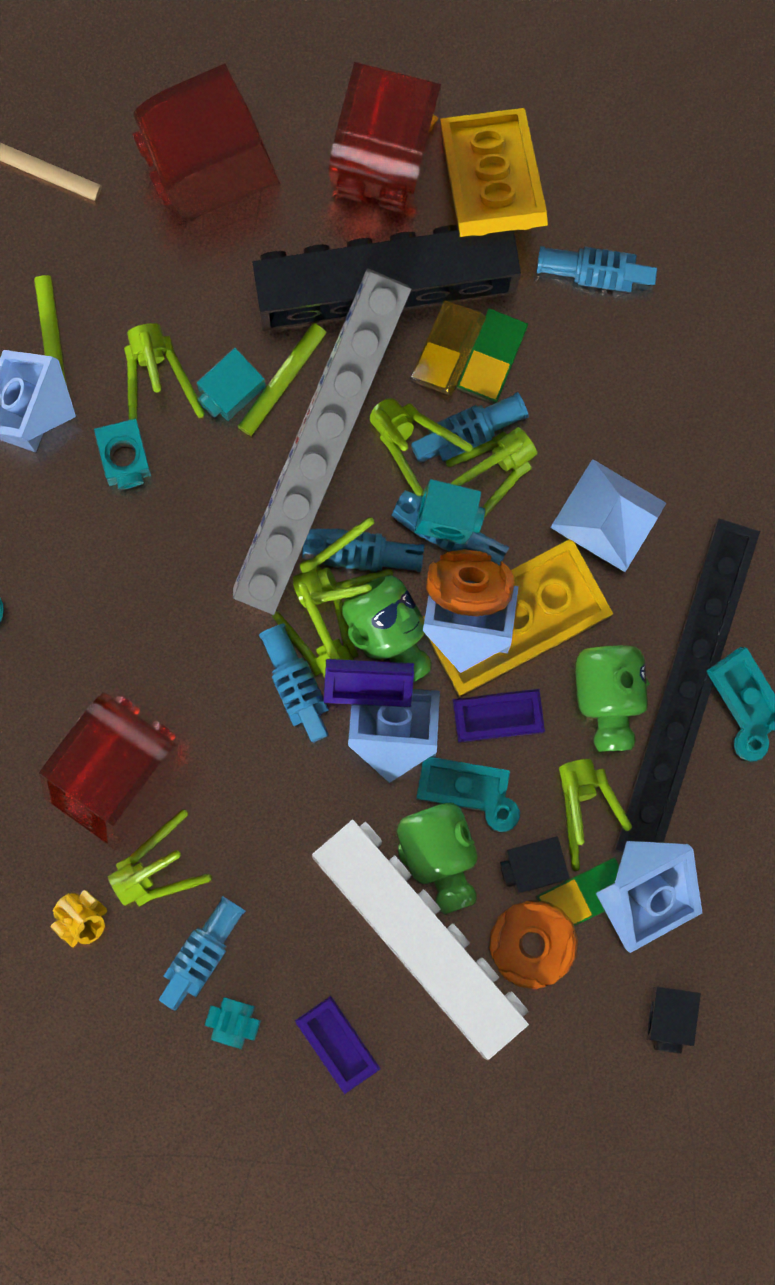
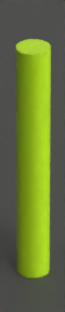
(48, 318)
(282, 379)

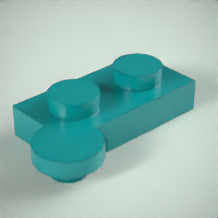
(749, 701)
(469, 788)

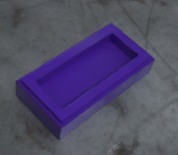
(368, 683)
(498, 715)
(337, 1044)

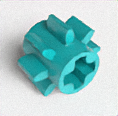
(232, 1023)

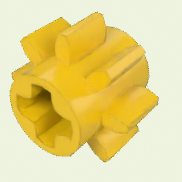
(79, 918)

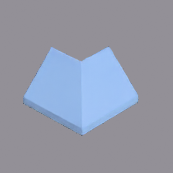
(31, 398)
(608, 515)
(470, 638)
(396, 737)
(652, 892)

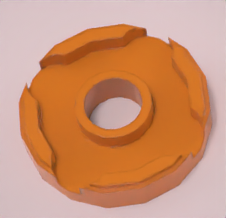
(486, 596)
(559, 940)

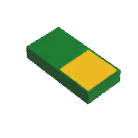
(492, 356)
(578, 895)

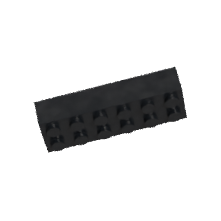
(435, 267)

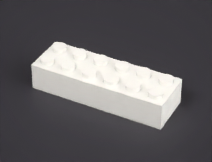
(420, 939)

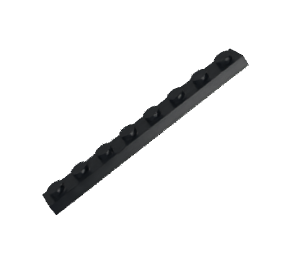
(688, 683)

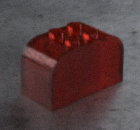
(384, 137)
(202, 144)
(109, 768)

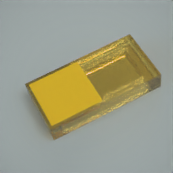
(447, 347)

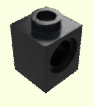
(534, 865)
(673, 1018)

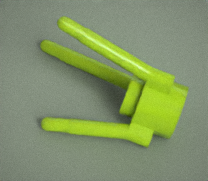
(148, 347)
(396, 426)
(509, 451)
(322, 582)
(332, 648)
(578, 785)
(133, 881)

